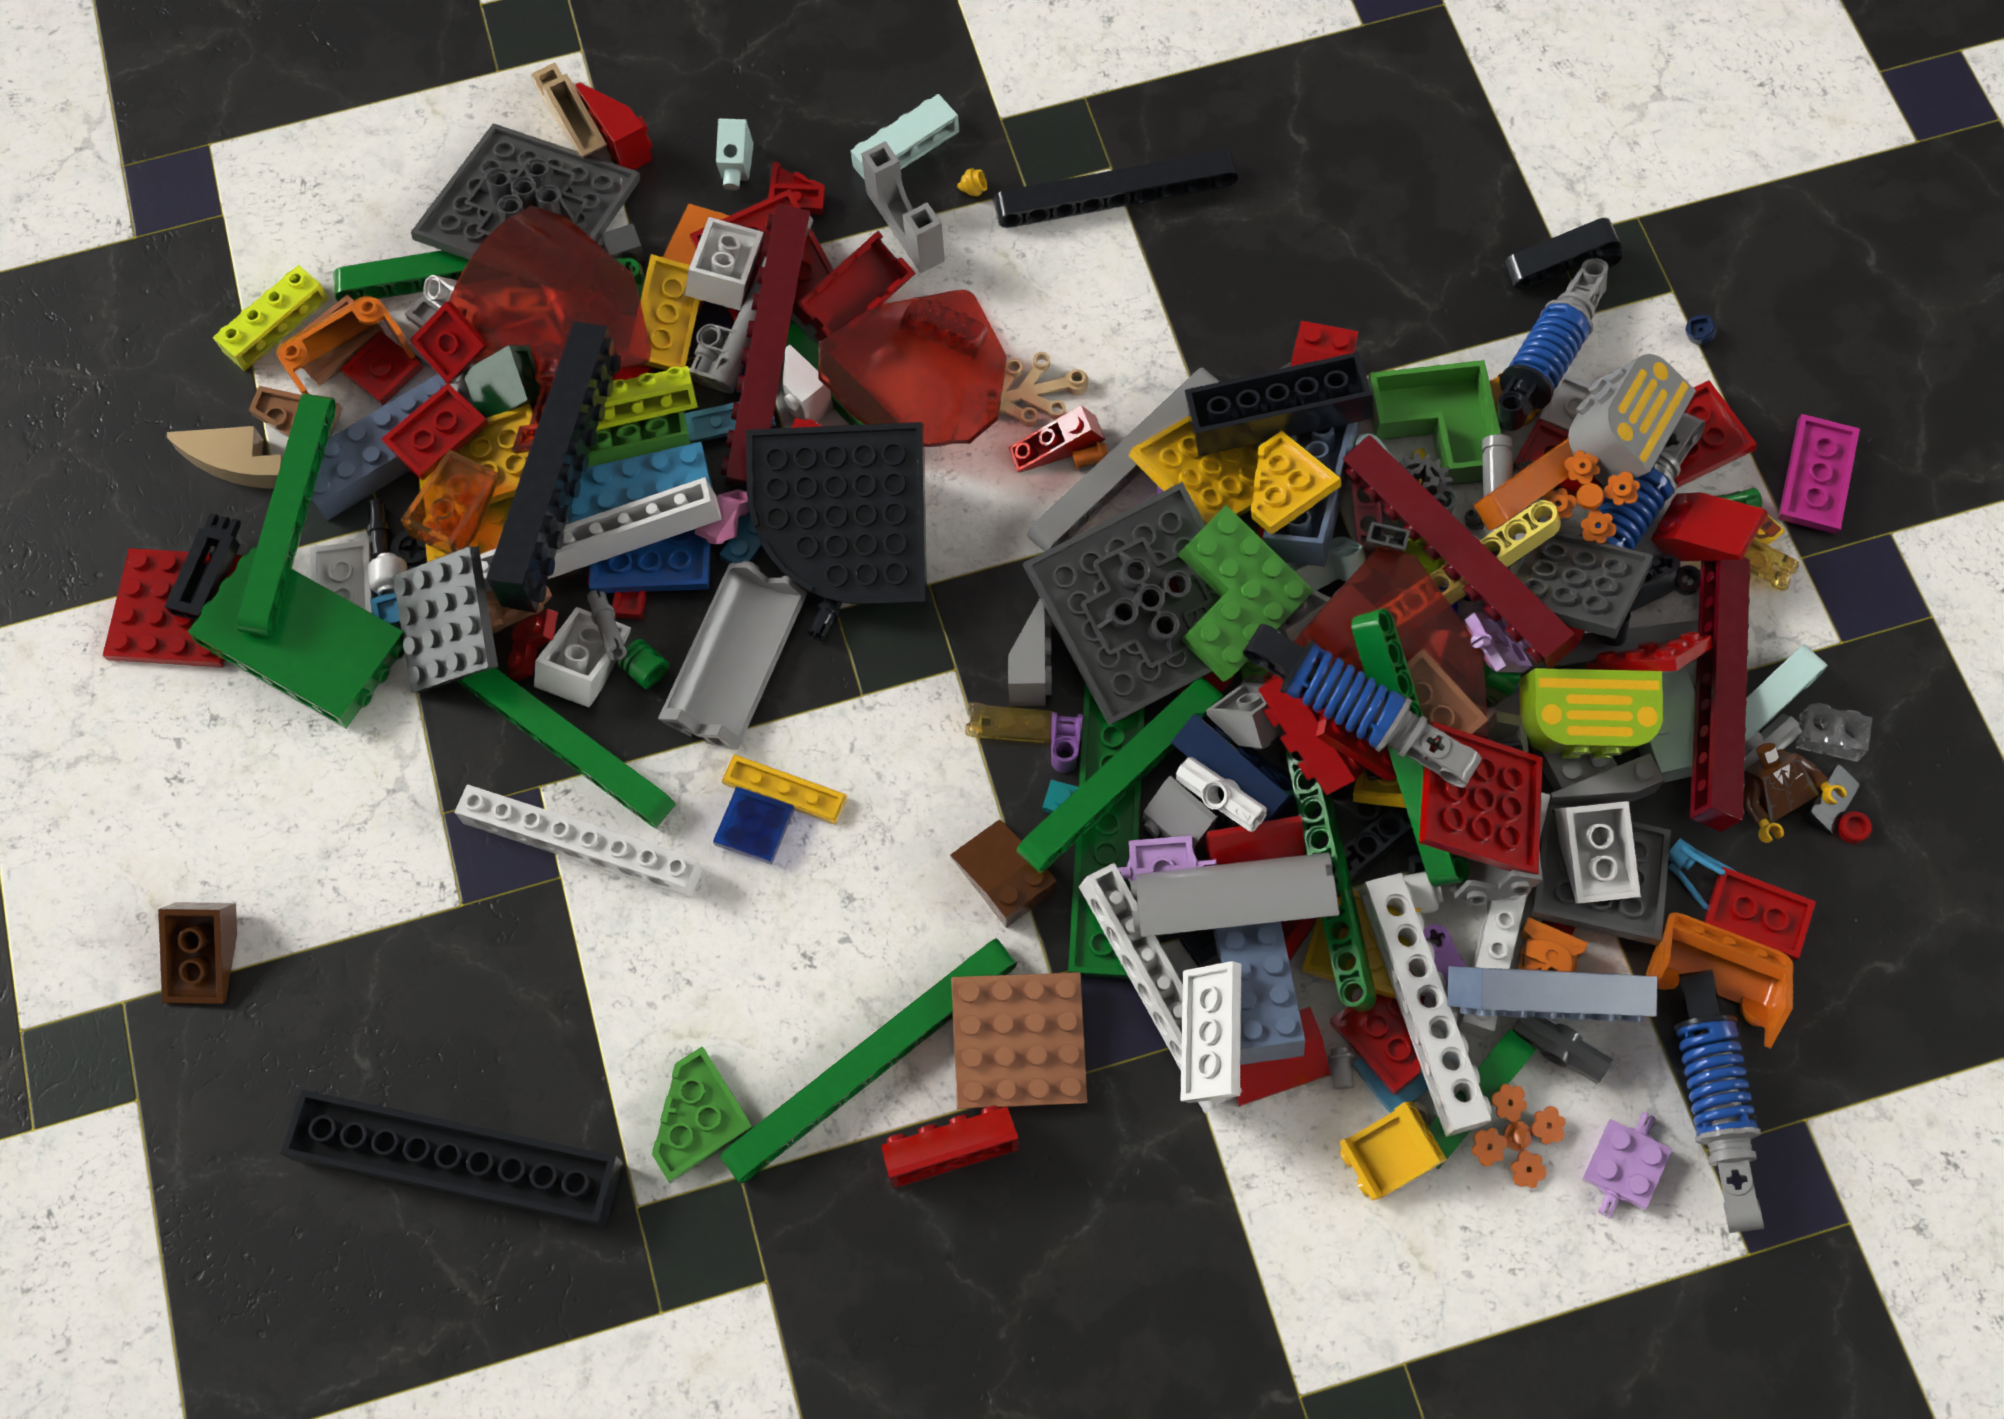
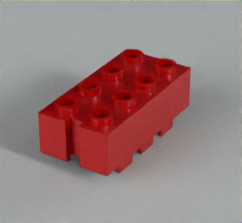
(853, 288)
(1300, 723)

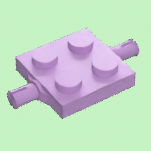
(1499, 649)
(1161, 855)
(1627, 1164)

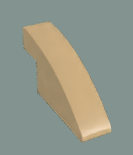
(568, 110)
(229, 454)

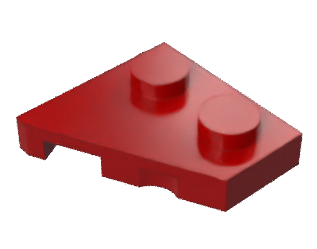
(808, 193)

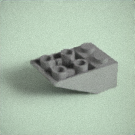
(1031, 661)

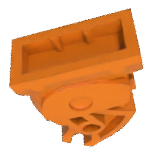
(1548, 948)

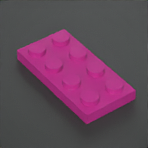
(1819, 474)

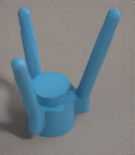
(1684, 856)

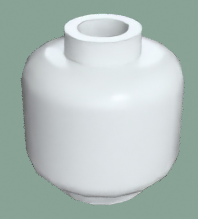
(382, 571)
(1424, 894)

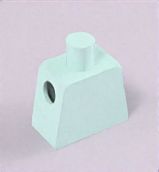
(733, 152)

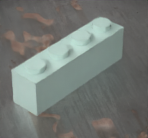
(913, 133)

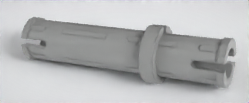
(604, 618)

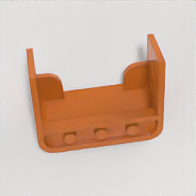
(334, 331)
(1742, 969)

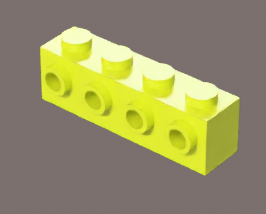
(271, 317)
(649, 397)

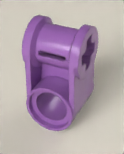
(1065, 736)
(1445, 951)

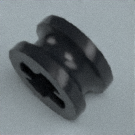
(1691, 572)

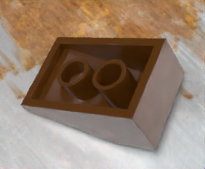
(1001, 874)
(196, 951)

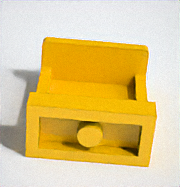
(1391, 1152)

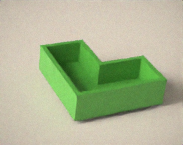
(1439, 400)
(1252, 590)

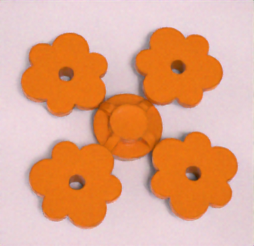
(1592, 496)
(1518, 1136)

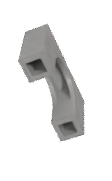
(916, 228)

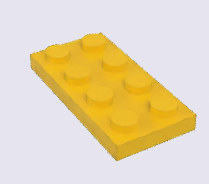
(668, 312)

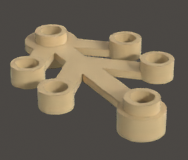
(1030, 391)

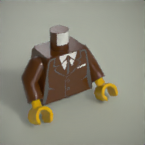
(1781, 785)

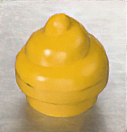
(973, 182)

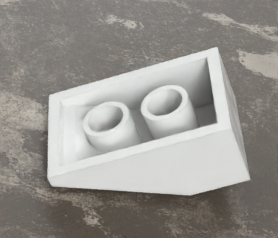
(723, 263)
(576, 660)
(1599, 851)

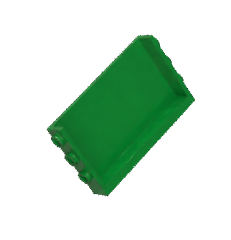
(320, 651)

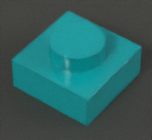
(1056, 795)

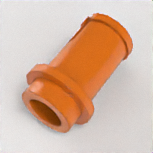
(1089, 455)

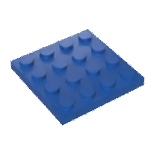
(662, 566)

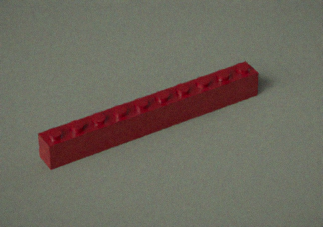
(767, 335)
(1460, 553)
(1721, 695)

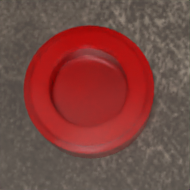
(1854, 827)

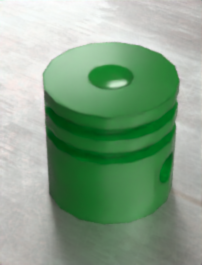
(644, 664)

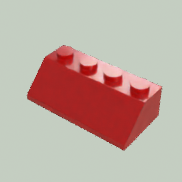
(950, 1146)

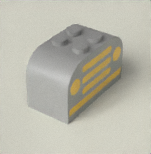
(1630, 416)

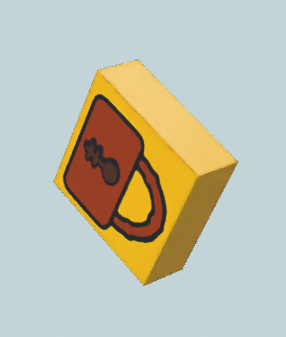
(1769, 531)

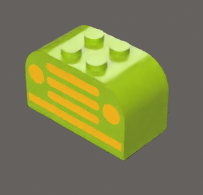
(1590, 710)

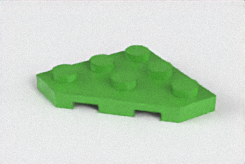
(696, 1117)

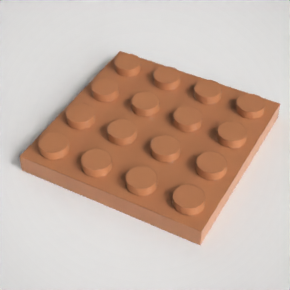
(1018, 1040)

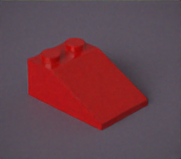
(619, 128)
(1322, 342)
(1707, 528)

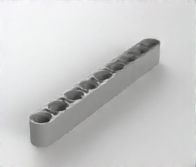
(1111, 473)

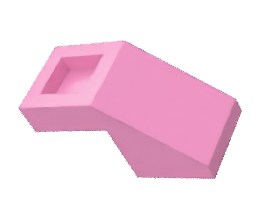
(731, 506)

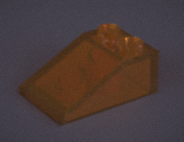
(451, 504)

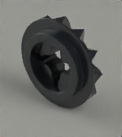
(404, 542)

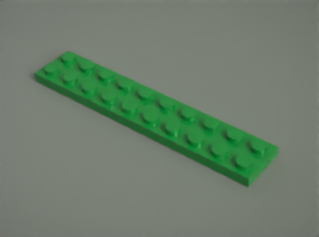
(1103, 843)

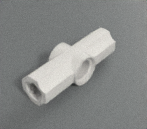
(1235, 804)

